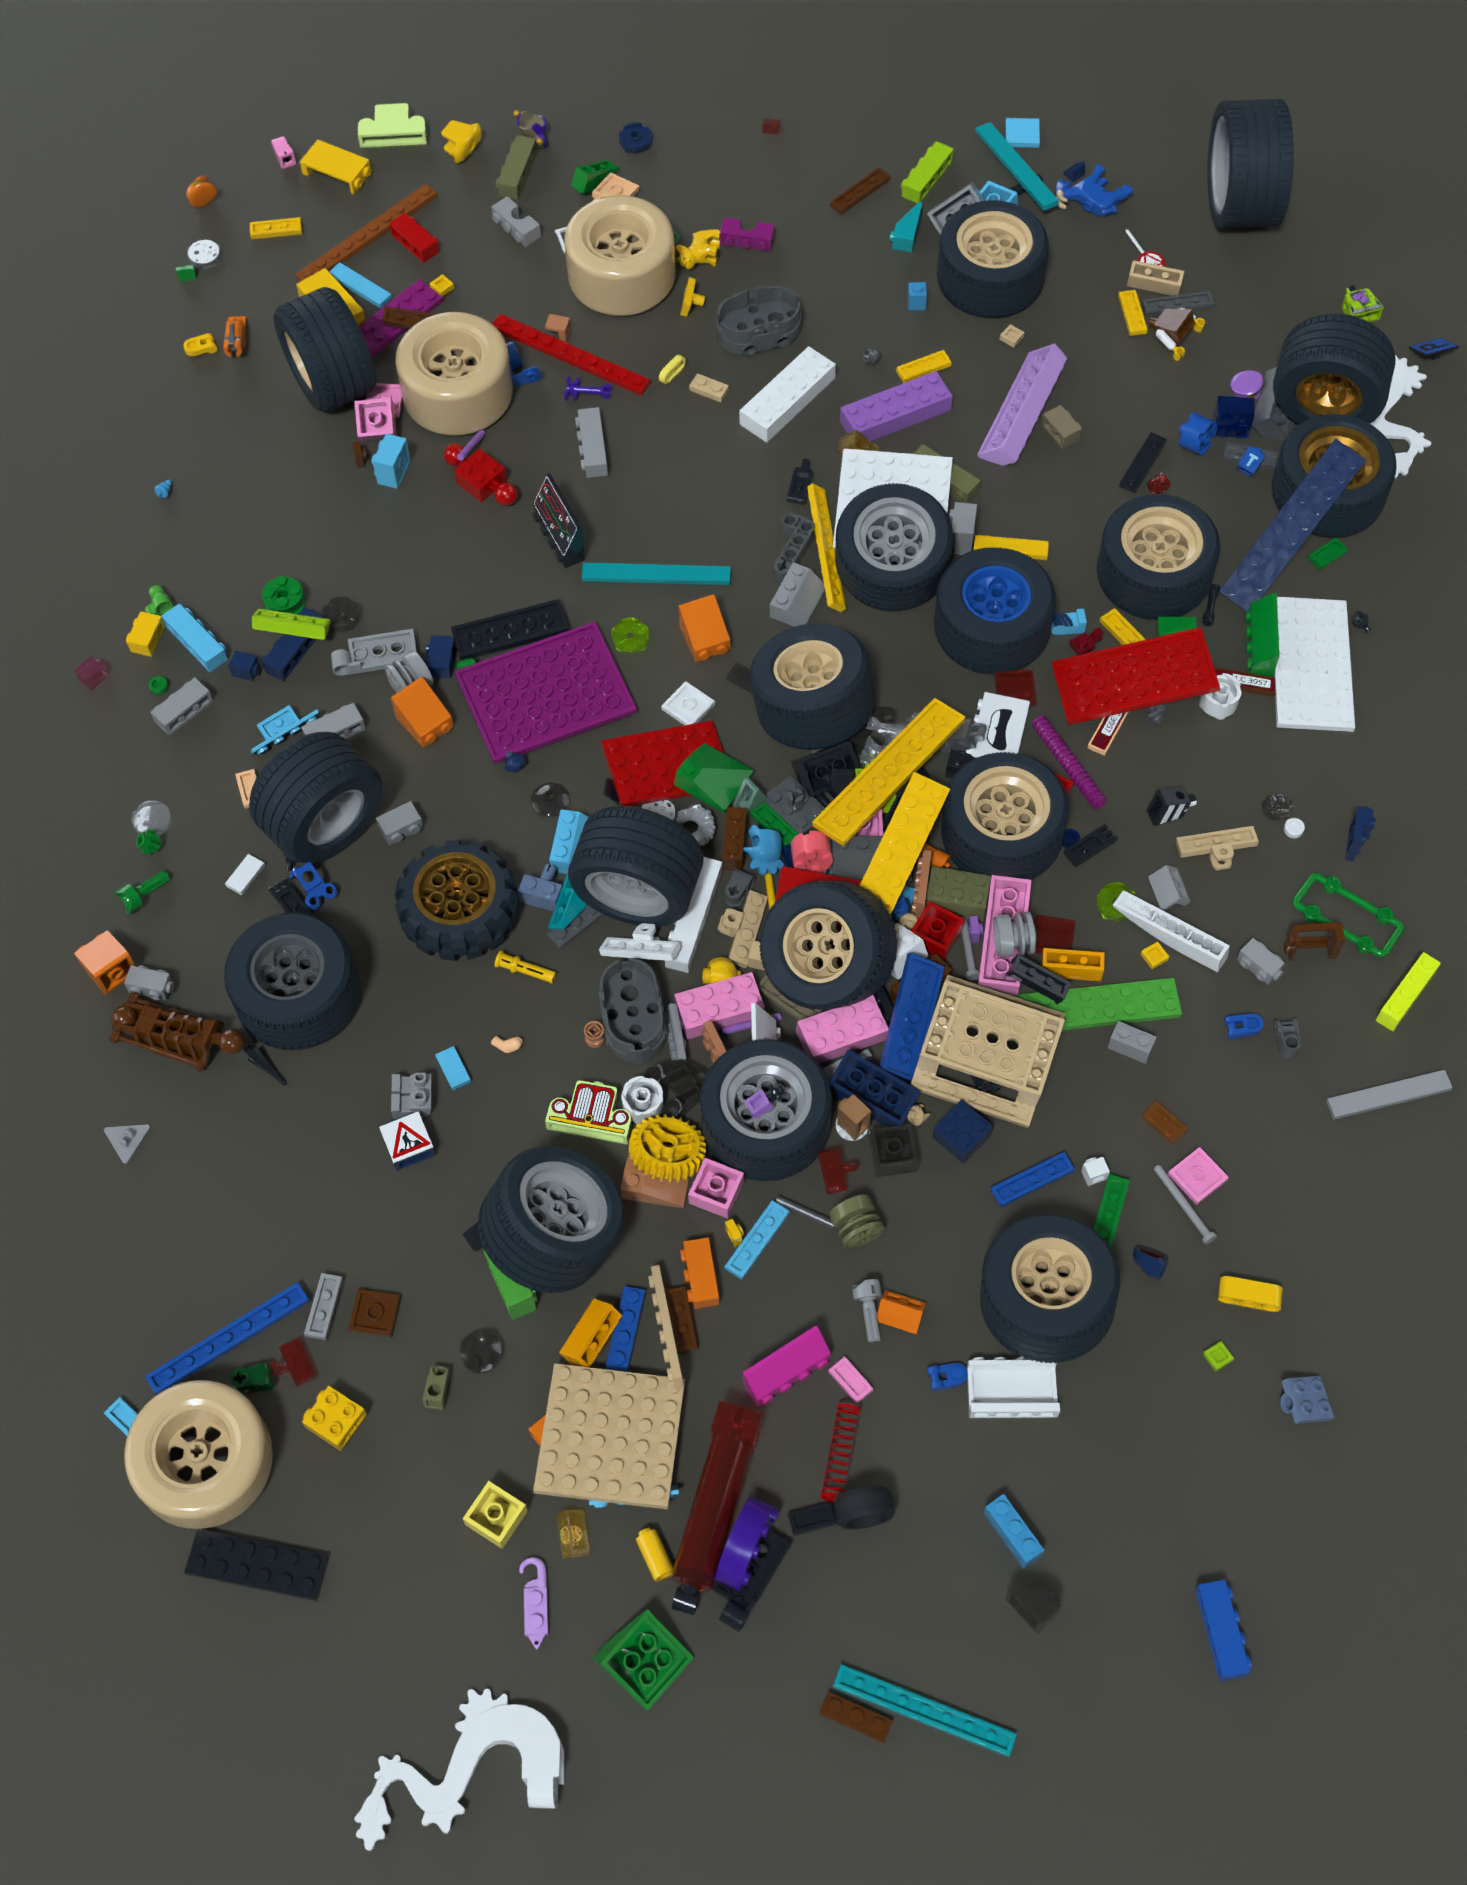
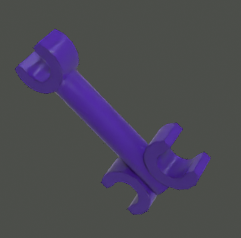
(574, 388)

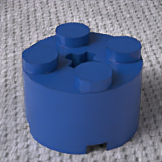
(1197, 433)

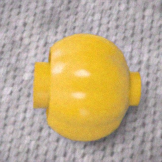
(718, 970)

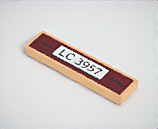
(1106, 733)

